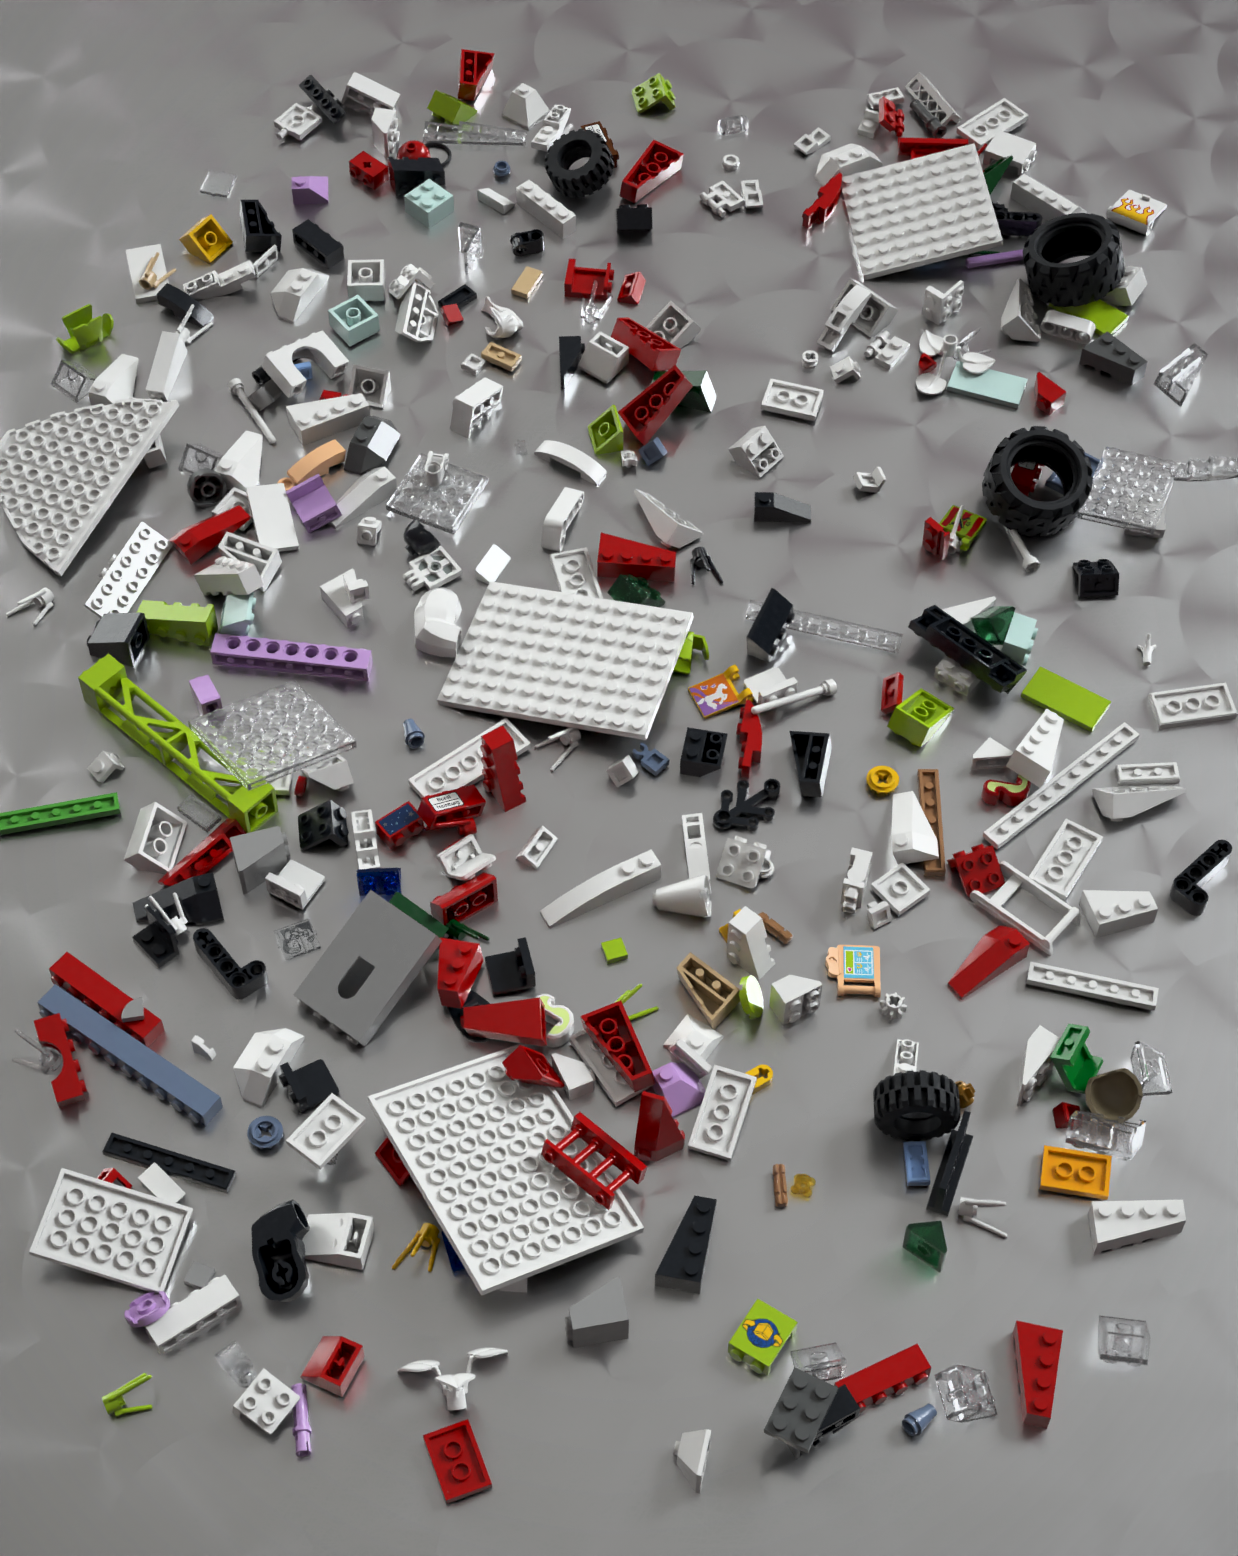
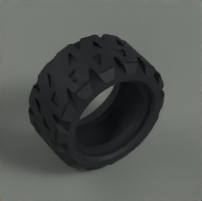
(1077, 281)
(1059, 455)

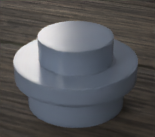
(501, 168)

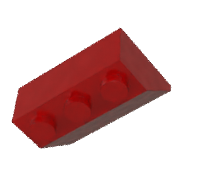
(465, 899)

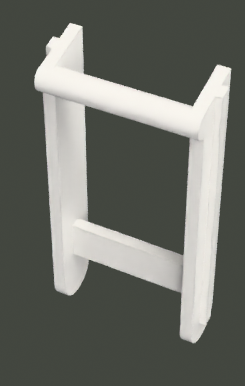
(1016, 880)

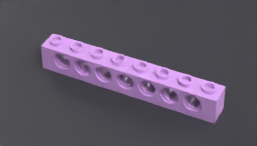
(291, 657)

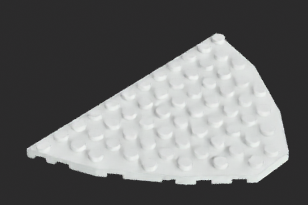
(70, 469)

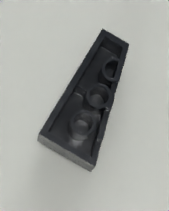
(688, 1251)

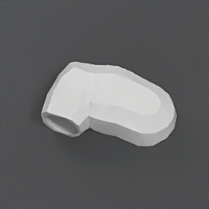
(436, 623)

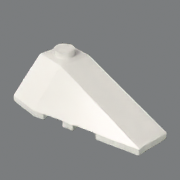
(115, 382)
(242, 462)
(364, 494)
(1123, 803)
(911, 832)

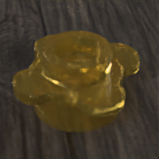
(804, 1179)

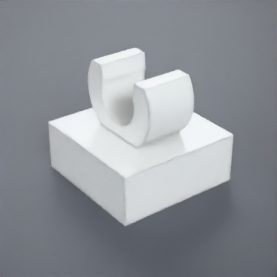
(878, 914)

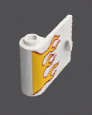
(1135, 211)

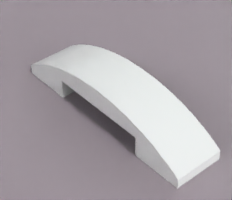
(573, 458)

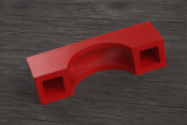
(52, 1034)

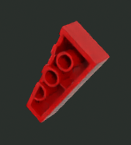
(655, 404)
(634, 558)
(617, 1040)

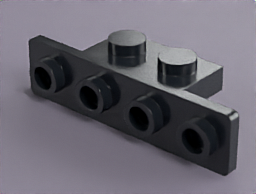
(323, 99)

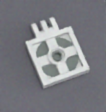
(432, 570)

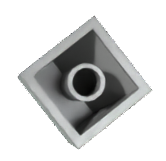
(258, 855)
(599, 1317)

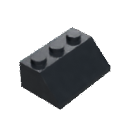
(770, 626)

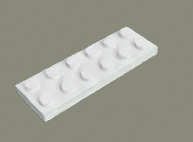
(462, 765)

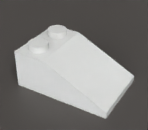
(674, 325)

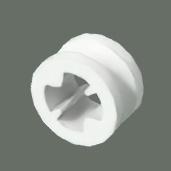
(809, 359)

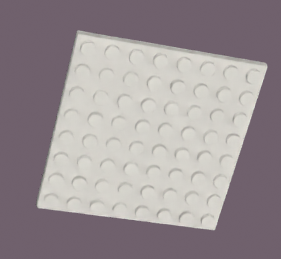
(920, 211)

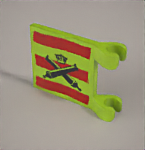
(968, 527)

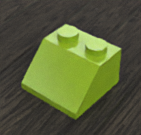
(450, 108)

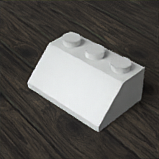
(876, 313)
(155, 839)

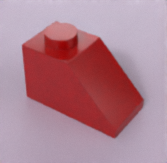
(1048, 394)

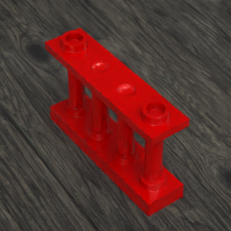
(603, 1144)

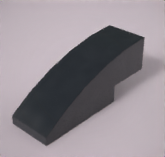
(180, 303)

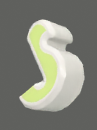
(560, 1018)

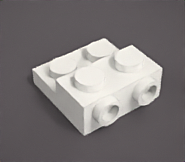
(955, 676)

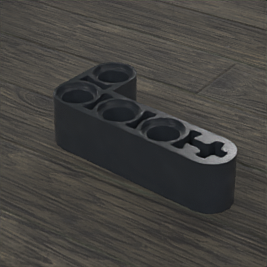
(1018, 222)
(1191, 886)
(224, 962)

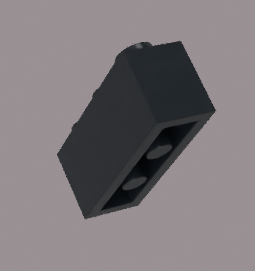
(318, 244)

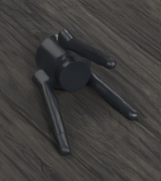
(702, 559)

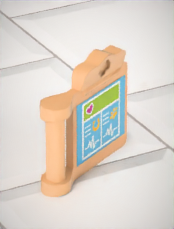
(855, 964)

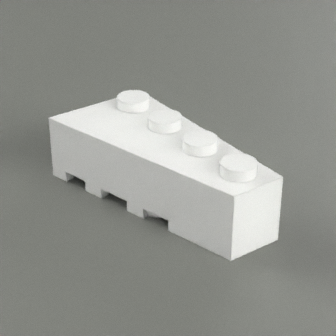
(229, 577)
(1037, 750)
(1131, 1222)

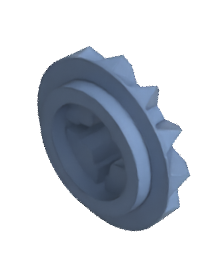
(265, 1123)

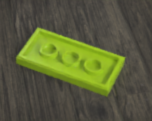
(1100, 313)
(1065, 699)

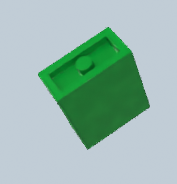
(1074, 1060)

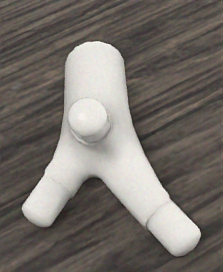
(1147, 650)

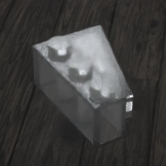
(1180, 374)
(1105, 1135)

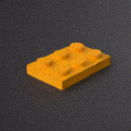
(1075, 1172)

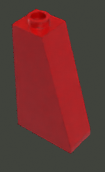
(508, 1021)

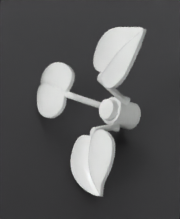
(933, 345)
(455, 1392)

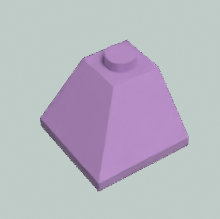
(309, 190)
(679, 1087)

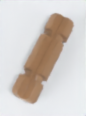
(776, 929)
(780, 1186)

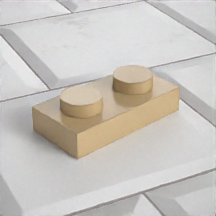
(501, 356)

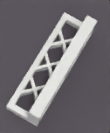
(937, 98)

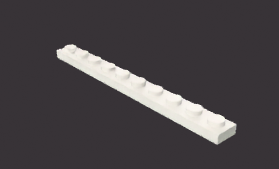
(1060, 786)

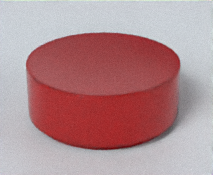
(300, 786)

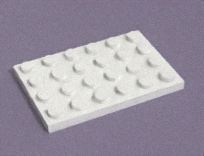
(111, 1231)

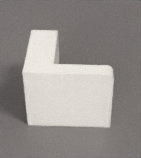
(356, 590)
(622, 771)

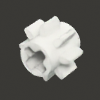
(893, 1006)

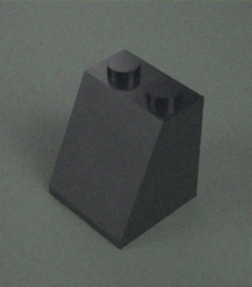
(120, 636)

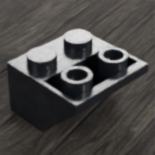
(634, 218)
(702, 752)

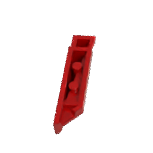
(204, 855)

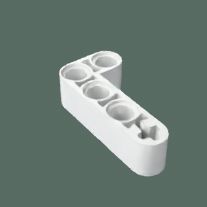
(560, 518)

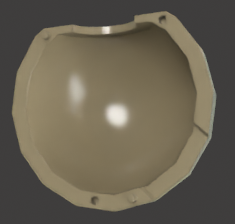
(1114, 1094)

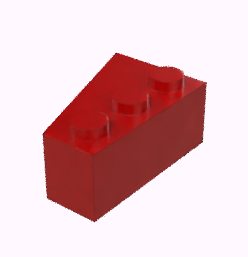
(473, 72)
(457, 970)

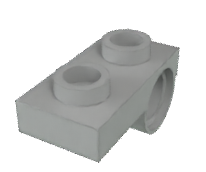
(265, 395)

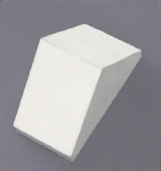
(991, 756)

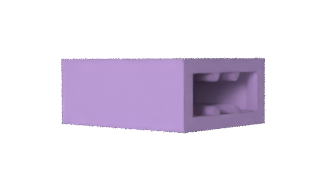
(205, 695)

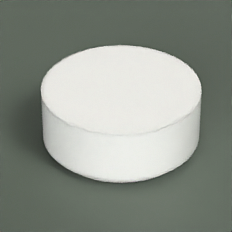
(730, 162)

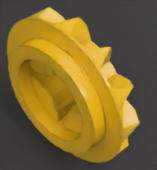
(882, 772)

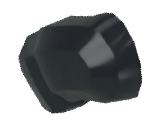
(281, 1252)

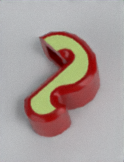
(1009, 793)

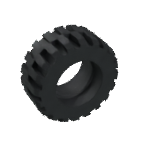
(572, 148)
(916, 1105)

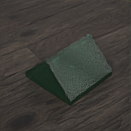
(993, 623)
(927, 1243)

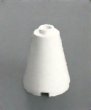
(685, 897)

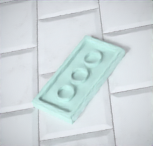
(988, 386)

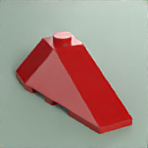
(989, 958)
(656, 1129)

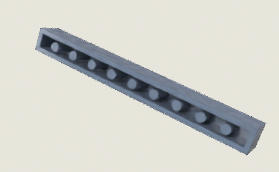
(132, 1056)

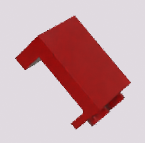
(581, 280)

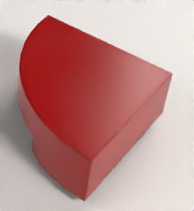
(926, 364)

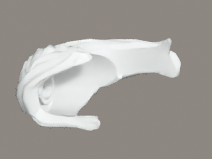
(505, 318)

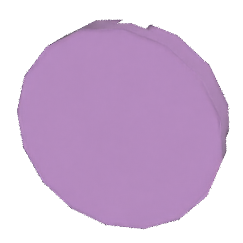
(147, 1309)

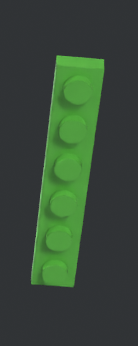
(59, 813)

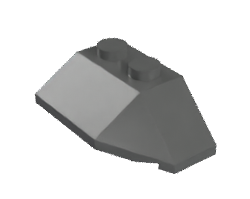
(371, 444)

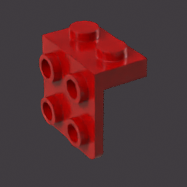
(978, 869)

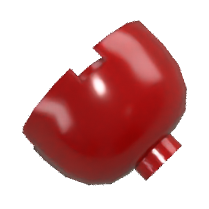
(413, 150)

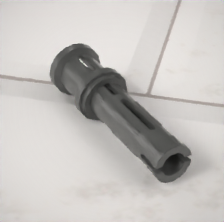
(931, 122)

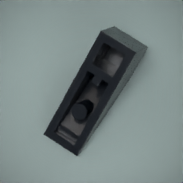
(570, 355)
(778, 508)

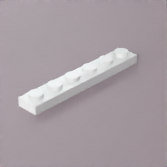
(1092, 986)

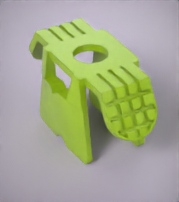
(85, 330)
(691, 642)

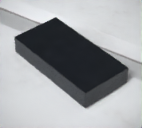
(460, 296)

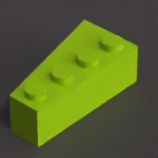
(181, 622)

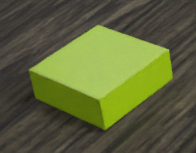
(614, 950)

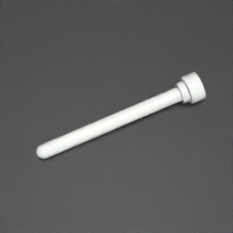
(236, 387)
(1029, 561)
(827, 688)

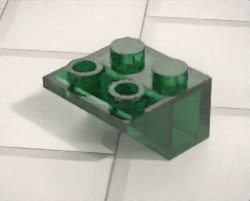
(635, 591)

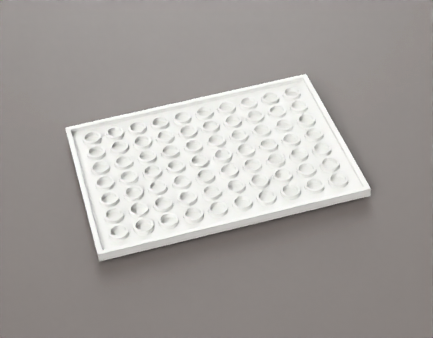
(604, 669)
(479, 1164)

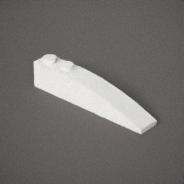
(604, 888)

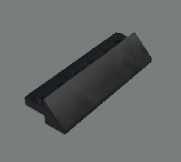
(968, 649)

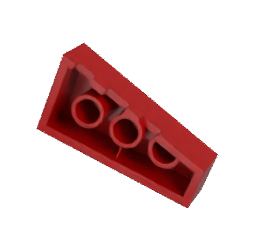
(650, 171)
(645, 345)
(501, 768)
(1037, 1364)

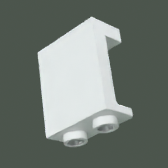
(1007, 144)

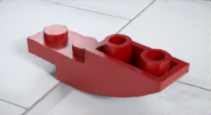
(825, 204)
(750, 738)

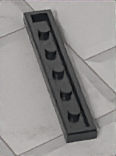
(170, 1162)

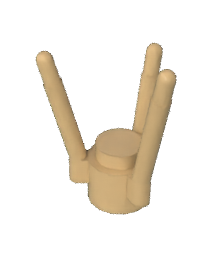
(149, 279)

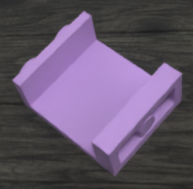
(313, 503)

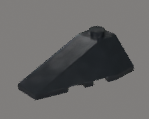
(197, 898)

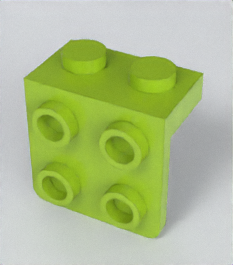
(652, 92)

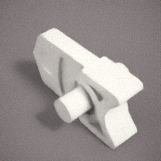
(628, 458)

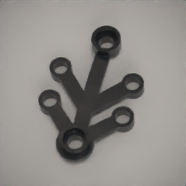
(745, 806)

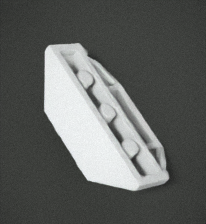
(846, 160)
(296, 292)
(417, 314)
(260, 1063)

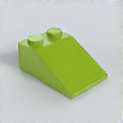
(919, 717)

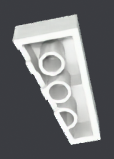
(326, 417)

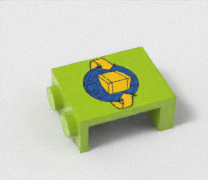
(761, 1337)

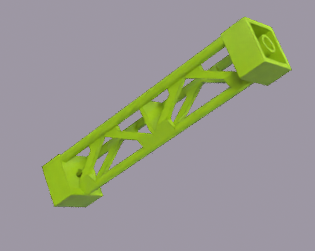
(108, 682)

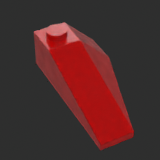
(203, 536)

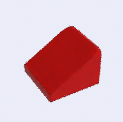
(451, 314)
(1062, 1114)

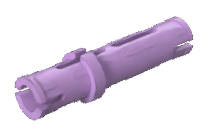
(301, 1425)

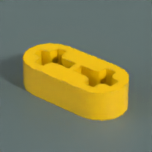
(761, 1082)

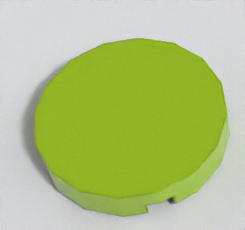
(751, 997)

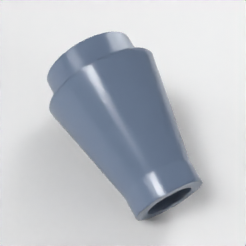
(413, 735)
(917, 1421)

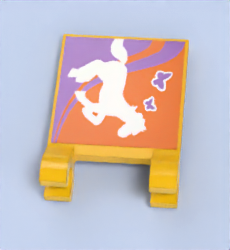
(719, 693)

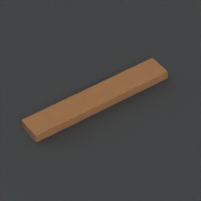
(931, 805)

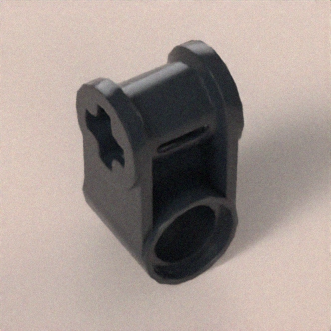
(529, 243)

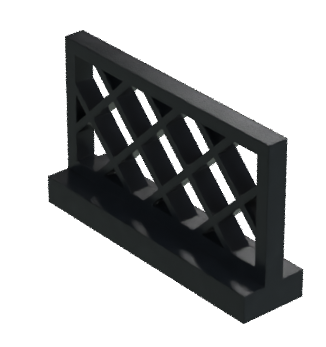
(950, 1168)

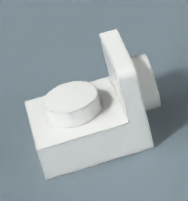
(870, 124)

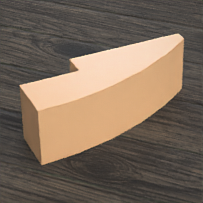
(317, 462)

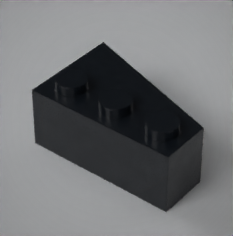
(408, 174)
(256, 228)
(812, 760)
(841, 1413)

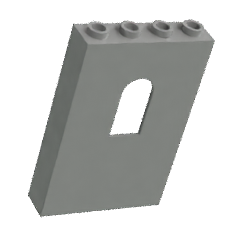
(387, 941)

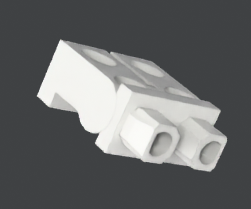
(856, 879)

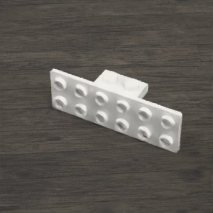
(128, 572)

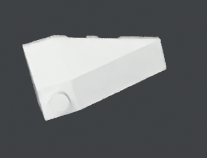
(1019, 316)
(667, 523)

